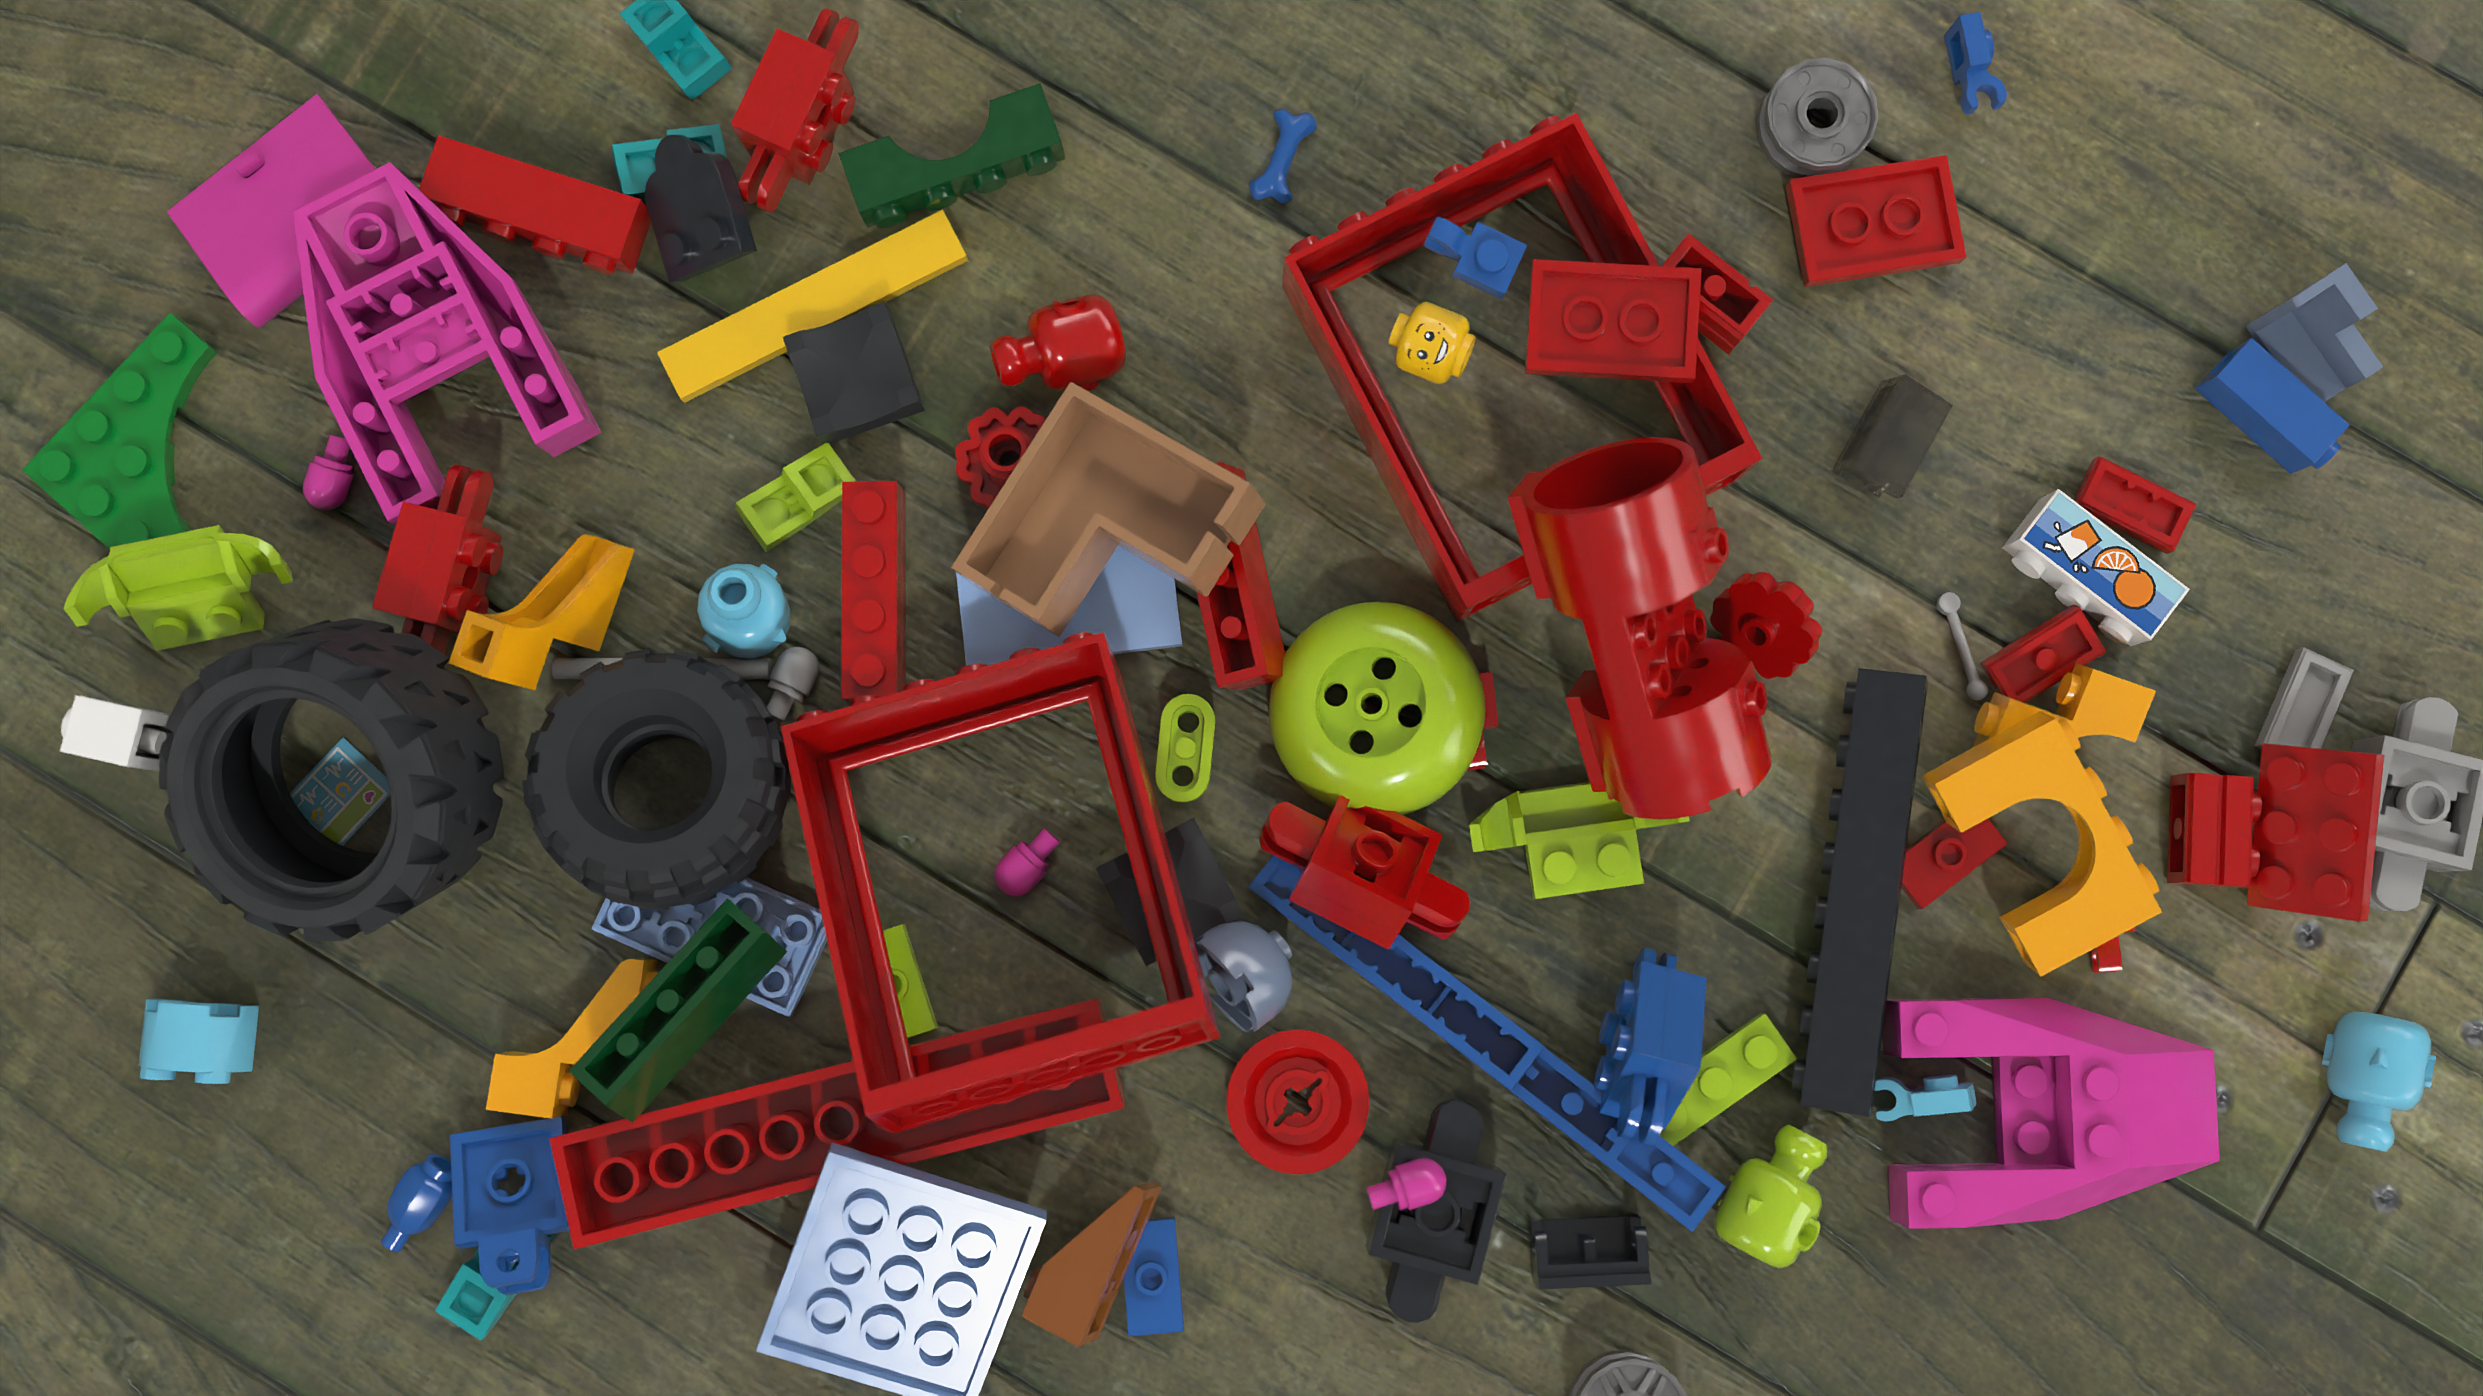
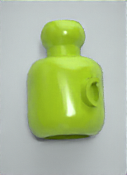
(1771, 1205)

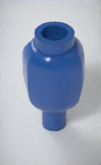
(418, 1200)

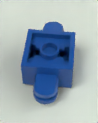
(1651, 1046)

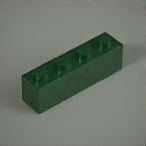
(678, 1011)

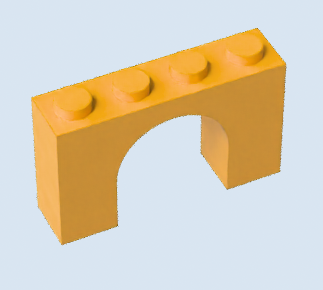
(2104, 887)

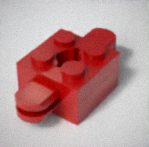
(795, 108)
(441, 560)
(1379, 846)

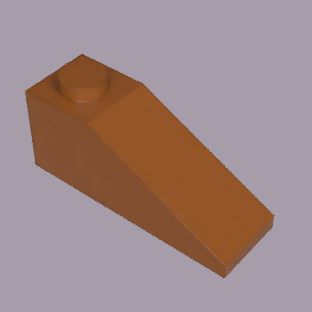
(1082, 1279)

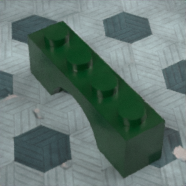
(1015, 141)

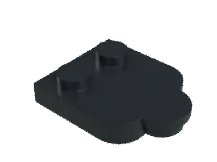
(695, 209)

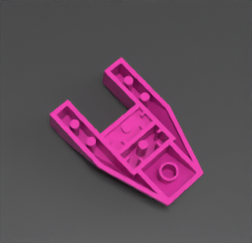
(405, 304)
(2078, 1109)

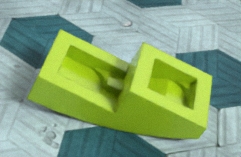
(795, 498)

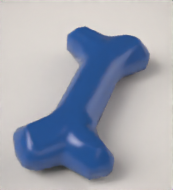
(1291, 132)

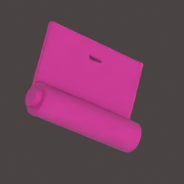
(244, 213)

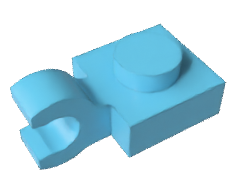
(1938, 1096)

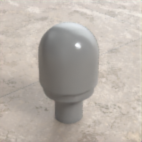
(791, 680)

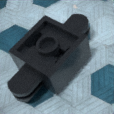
(1447, 1234)

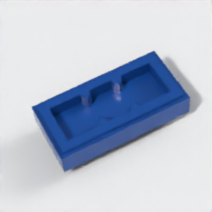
(1154, 1282)

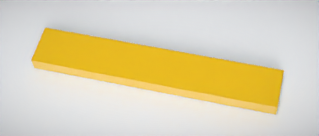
(821, 299)

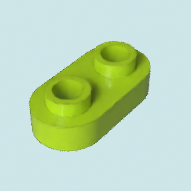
(1185, 749)

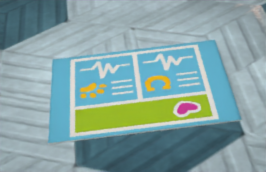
(341, 792)

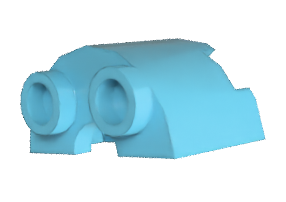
(197, 1039)

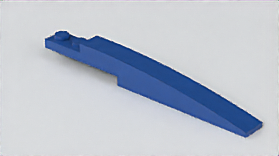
(1503, 1053)

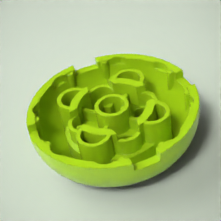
(1405, 764)

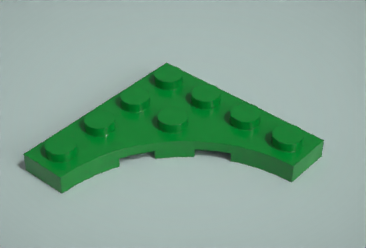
(116, 453)

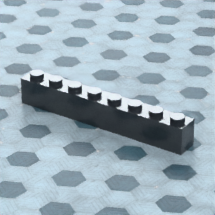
(1863, 891)

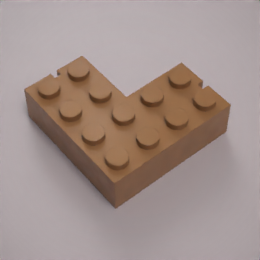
(1100, 484)

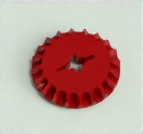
(1298, 1141)

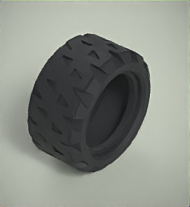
(243, 824)

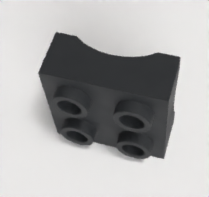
(854, 374)
(1200, 880)

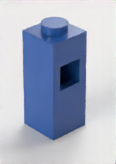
(2273, 407)

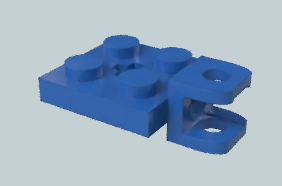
(502, 1224)

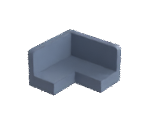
(2317, 333)

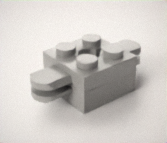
(2435, 806)

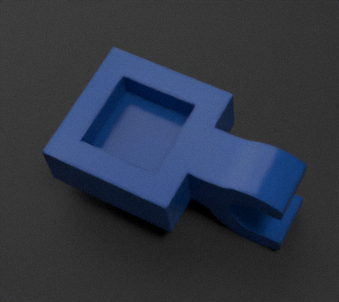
(1969, 54)
(1484, 258)

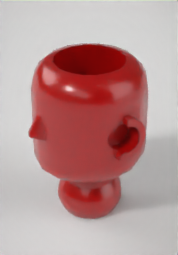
(1064, 344)

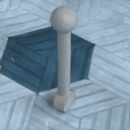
(1948, 605)

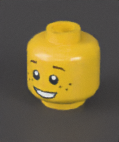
(1432, 343)

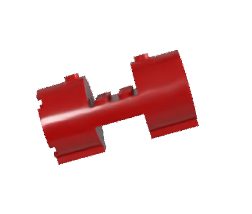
(1624, 547)

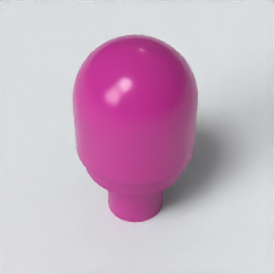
(329, 476)
(1024, 864)
(1410, 1185)

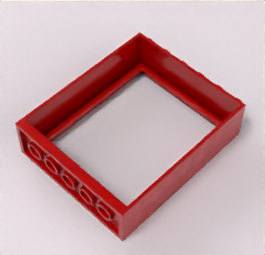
(1567, 161)
(929, 713)

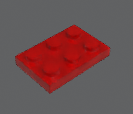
(1875, 221)
(1613, 321)
(2316, 831)

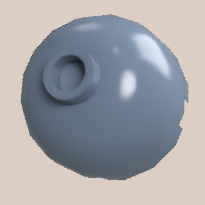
(1246, 971)

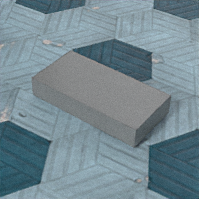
(2305, 701)

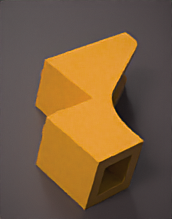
(567, 604)
(2087, 700)
(541, 1081)

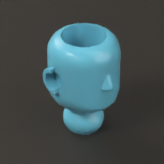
(743, 611)
(2379, 1068)

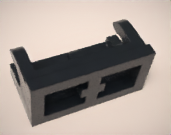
(1589, 1252)

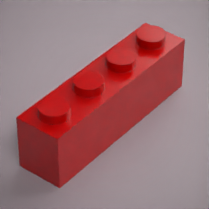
(536, 206)
(873, 589)
(1242, 617)

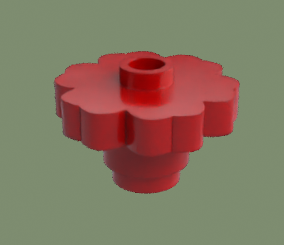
(992, 439)
(1768, 623)

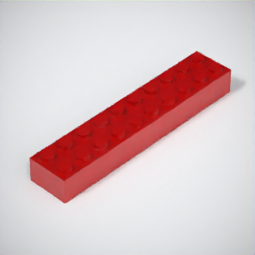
(778, 1133)

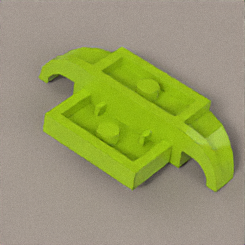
(180, 585)
(1570, 838)

